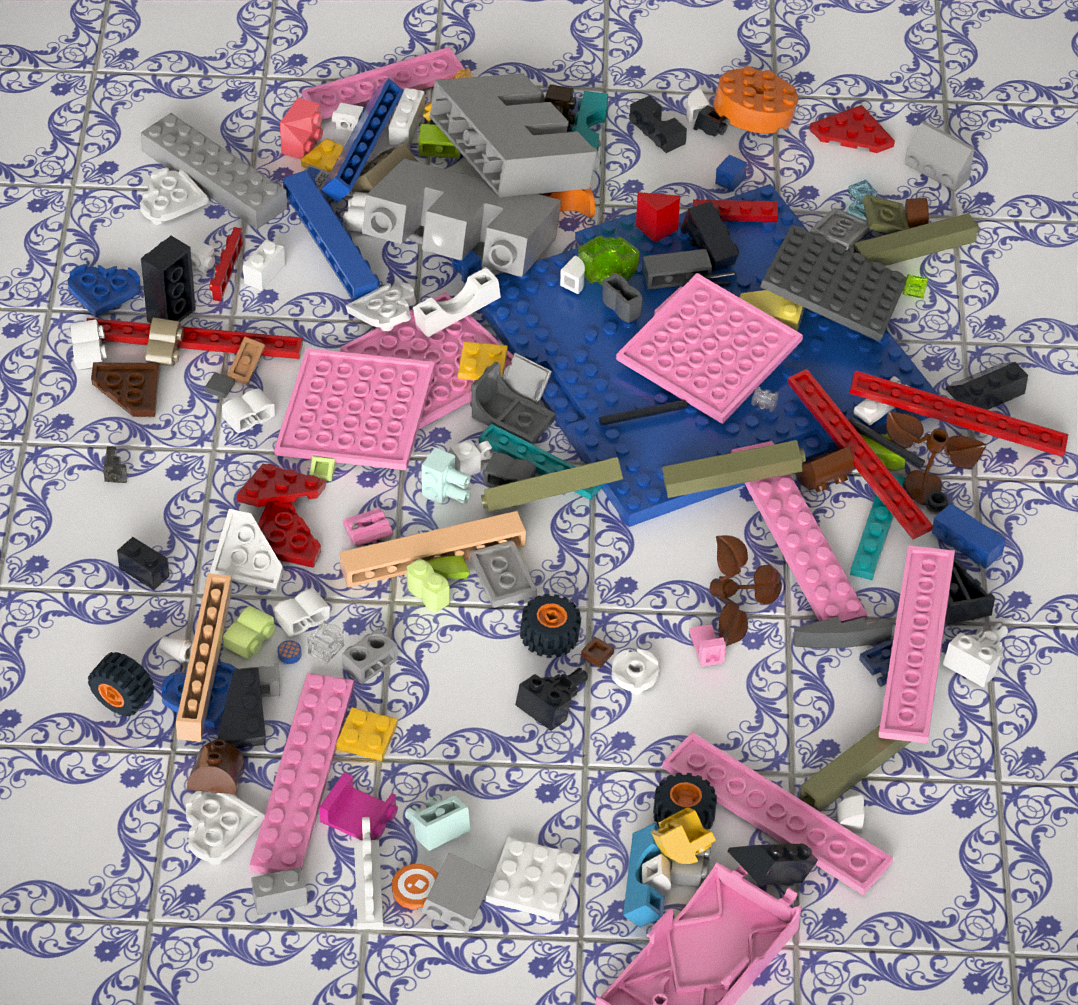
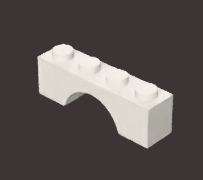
(478, 292)

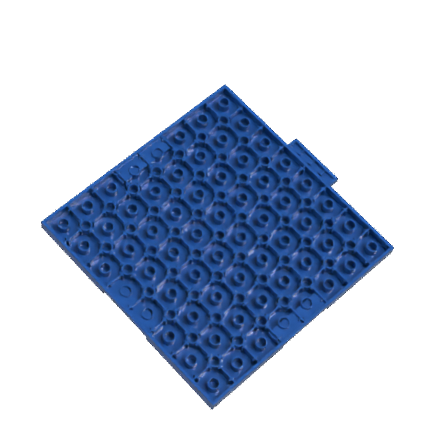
(580, 341)

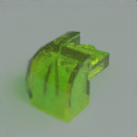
(608, 256)

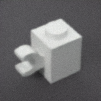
(469, 457)

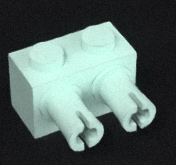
(441, 476)
(440, 821)

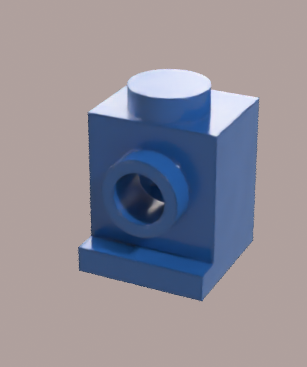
(468, 266)

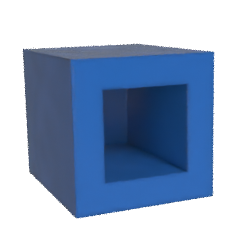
(731, 172)

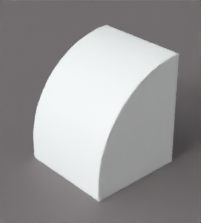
(695, 103)
(573, 275)
(851, 813)
(657, 874)

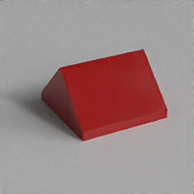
(657, 214)

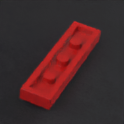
(744, 210)
(228, 260)

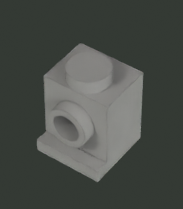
(269, 680)

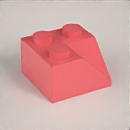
(301, 128)

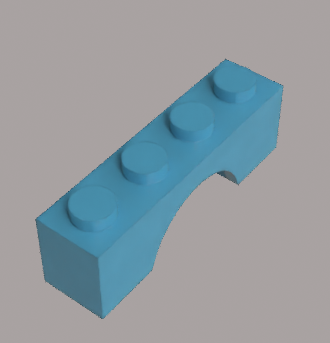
(642, 901)

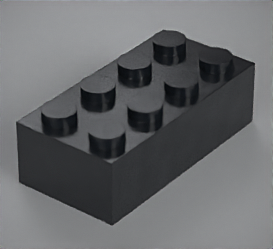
(168, 281)

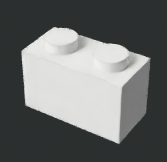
(264, 265)

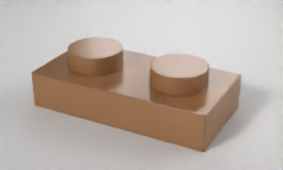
(246, 360)

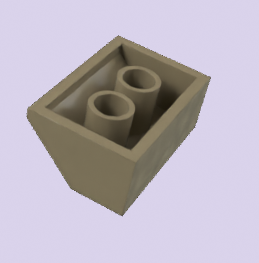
(381, 166)

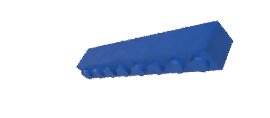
(362, 140)
(330, 235)

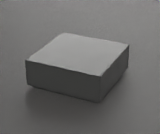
(219, 385)

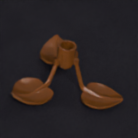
(963, 452)
(768, 586)

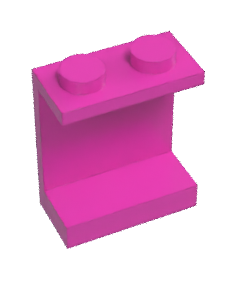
(346, 807)

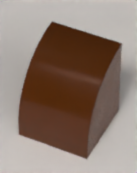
(916, 212)

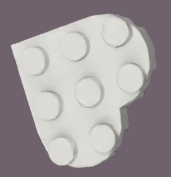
(170, 196)
(384, 306)
(219, 824)

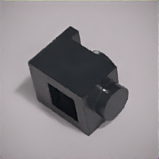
(710, 122)

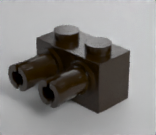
(563, 101)

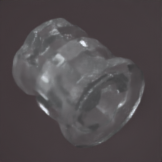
(765, 399)

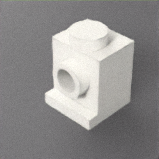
(347, 116)
(201, 255)

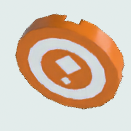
(413, 884)

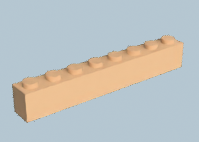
(393, 556)
(204, 658)

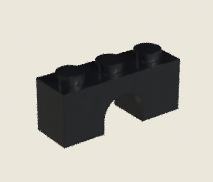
(647, 117)

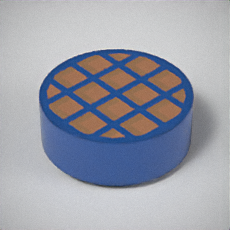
(289, 652)

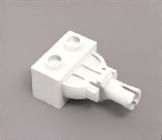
(976, 655)

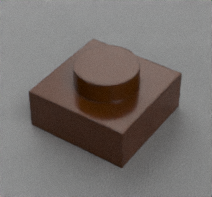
(597, 652)

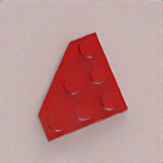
(853, 129)
(279, 485)
(289, 534)

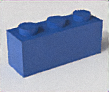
(968, 536)

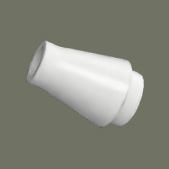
(177, 648)

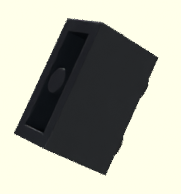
(143, 563)

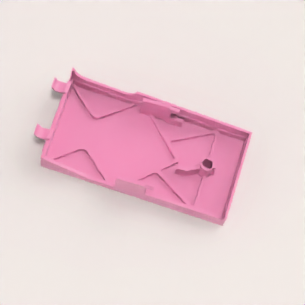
(710, 947)

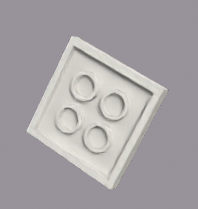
(533, 878)

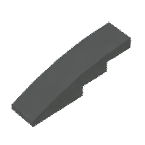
(835, 634)

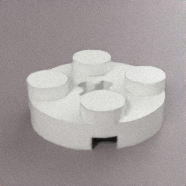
(635, 681)

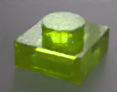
(915, 286)

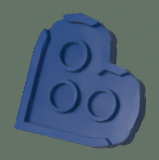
(103, 288)
(173, 687)

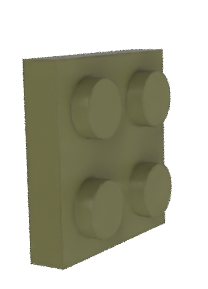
(884, 215)

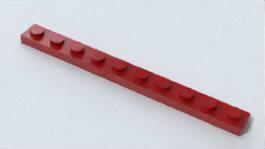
(203, 338)
(958, 413)
(865, 460)

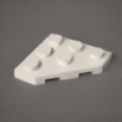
(246, 553)

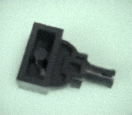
(549, 697)

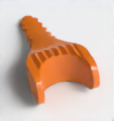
(575, 200)

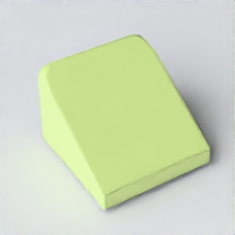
(323, 468)

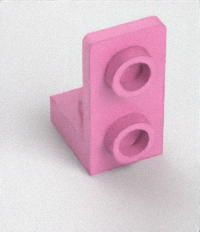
(707, 646)

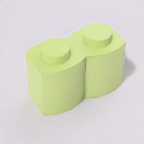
(427, 585)
(249, 632)

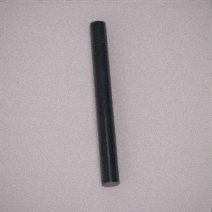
(644, 412)
(890, 445)

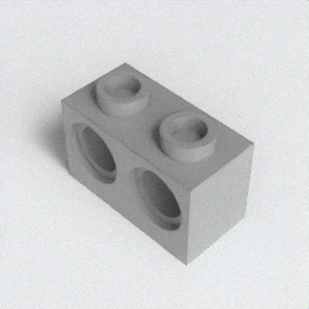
(369, 656)

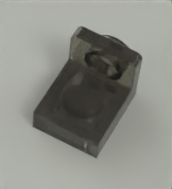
(112, 467)

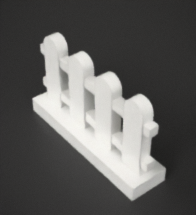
(368, 880)

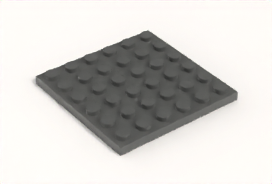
(834, 282)

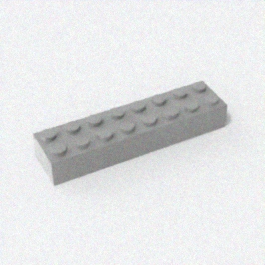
(214, 170)

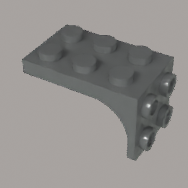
(499, 406)

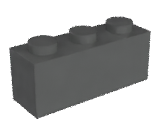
(675, 268)

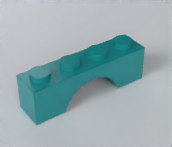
(592, 111)

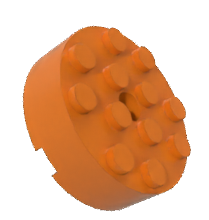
(755, 100)

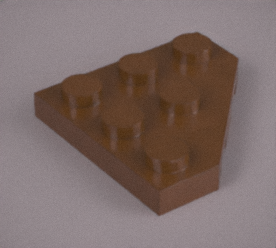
(129, 385)

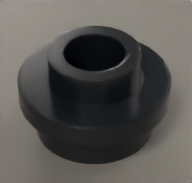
(936, 501)

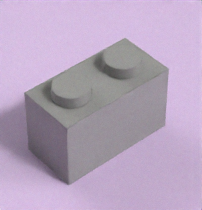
(279, 891)

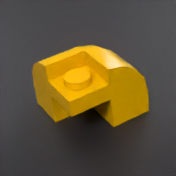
(682, 836)

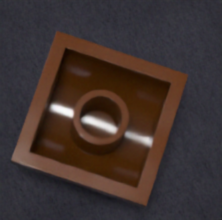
(826, 468)
(217, 768)

